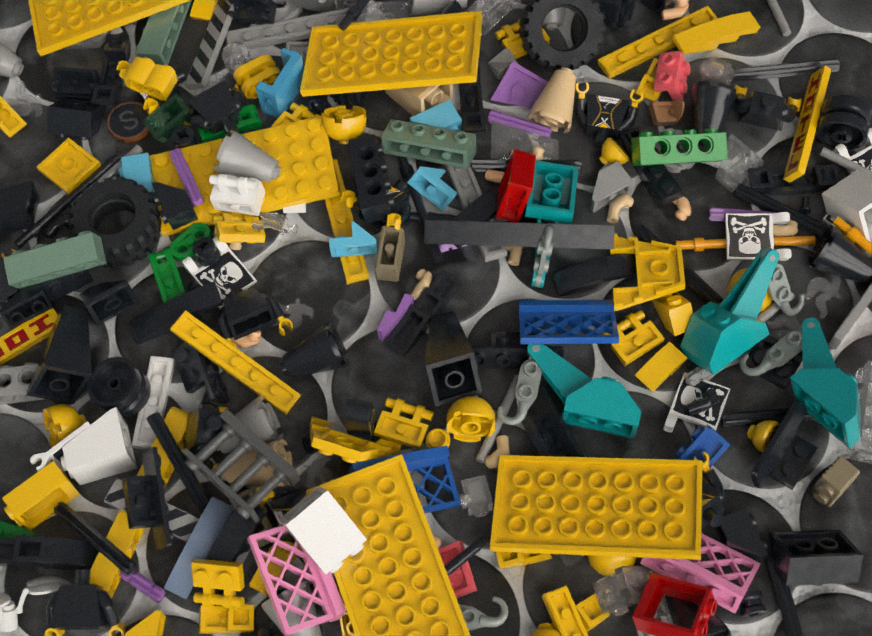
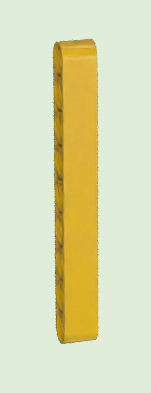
(103, 570)

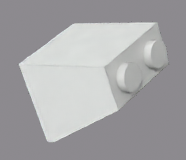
(852, 202)
(100, 450)
(323, 530)

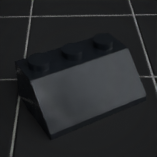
(815, 557)

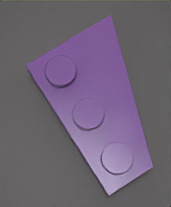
(519, 87)

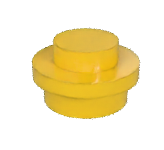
(437, 438)

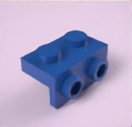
(704, 440)

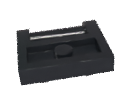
(780, 375)

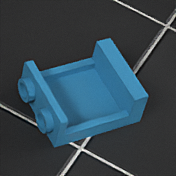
(281, 94)

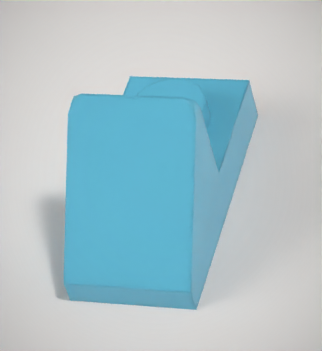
(429, 184)
(359, 244)

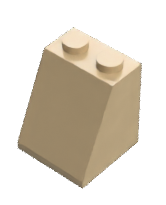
(421, 98)

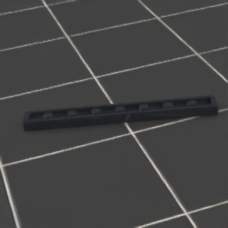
(518, 234)

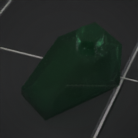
(167, 118)

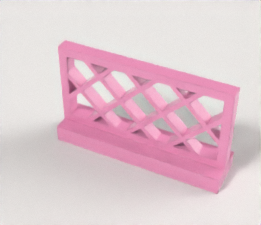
(323, 583)
(725, 592)

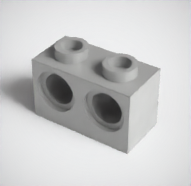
(17, 389)

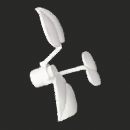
(36, 586)

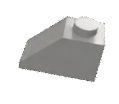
(610, 183)

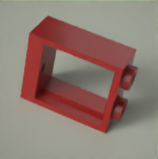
(516, 186)
(651, 597)

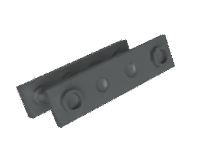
(248, 441)

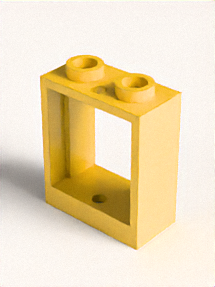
(37, 496)

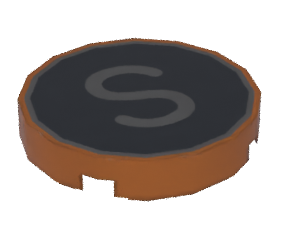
(126, 122)

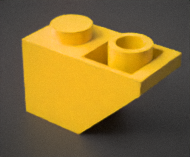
(674, 312)

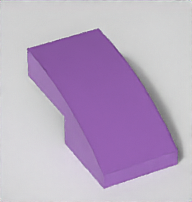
(391, 319)

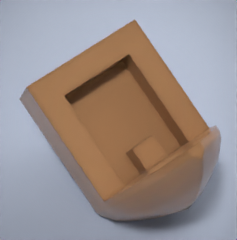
(666, 112)

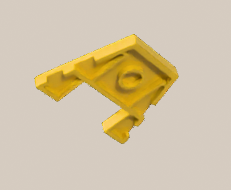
(657, 270)
(348, 446)

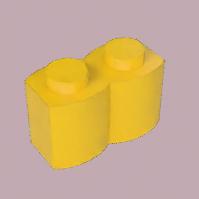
(150, 78)

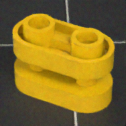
(253, 72)

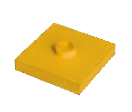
(68, 166)

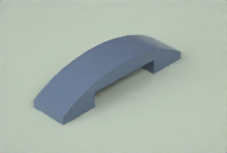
(198, 546)

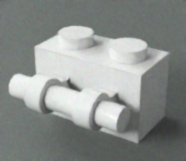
(237, 194)

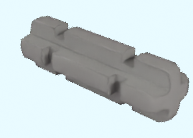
(693, 378)

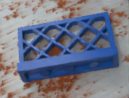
(574, 313)
(419, 461)

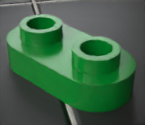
(187, 240)

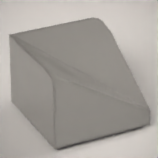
(501, 63)

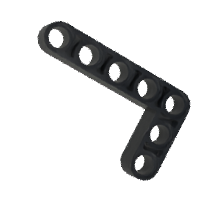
(359, 422)

